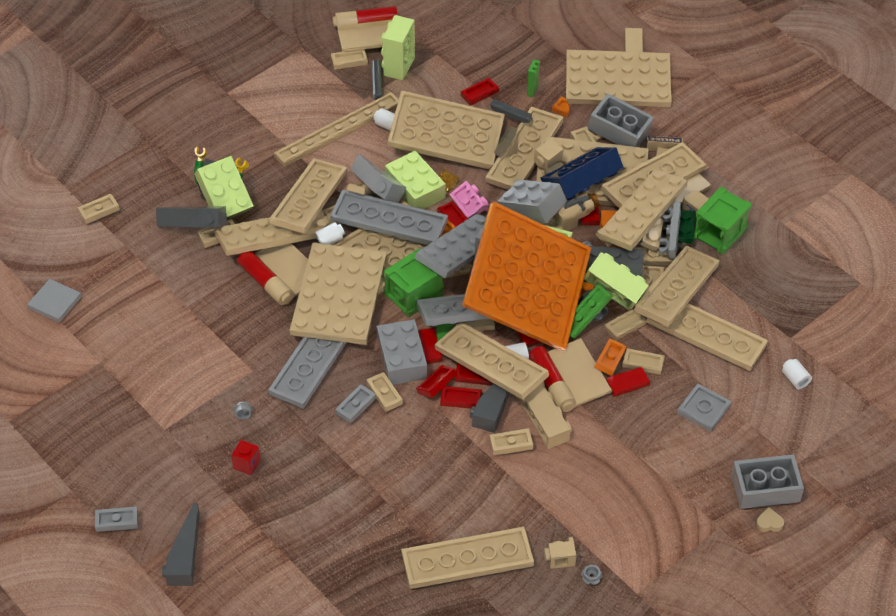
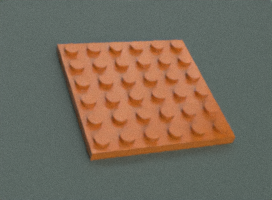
(527, 276)

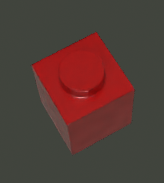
(245, 457)

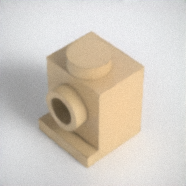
(561, 554)

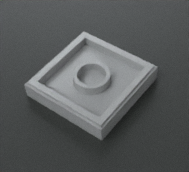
(54, 300)
(704, 407)

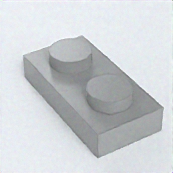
(355, 403)
(116, 519)

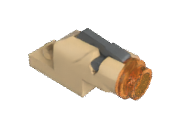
(573, 210)

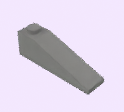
(377, 179)

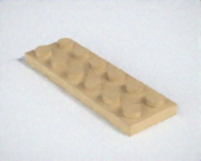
(518, 159)
(676, 161)
(308, 195)
(642, 209)
(261, 235)
(676, 286)
(715, 336)
(492, 360)
(467, 557)

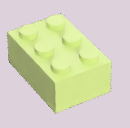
(398, 47)
(422, 183)
(224, 187)
(616, 280)

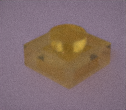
(449, 179)

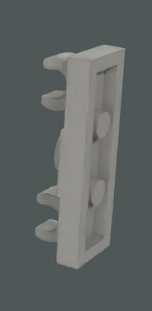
(672, 231)

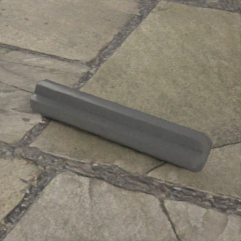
(376, 79)
(511, 111)

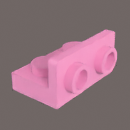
(469, 200)

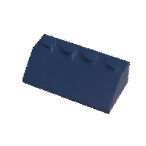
(586, 170)

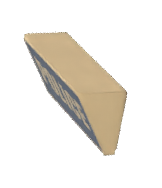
(654, 142)

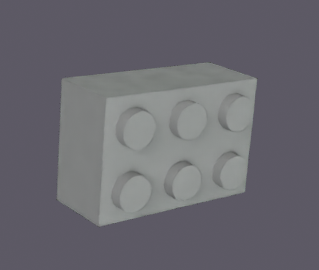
(620, 122)
(534, 199)
(402, 352)
(767, 481)

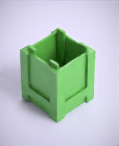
(722, 220)
(411, 281)

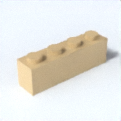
(546, 417)

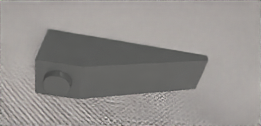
(191, 216)
(489, 408)
(182, 556)

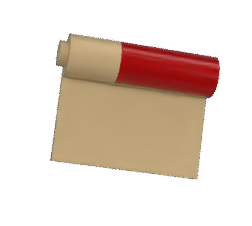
(363, 27)
(276, 270)
(571, 375)

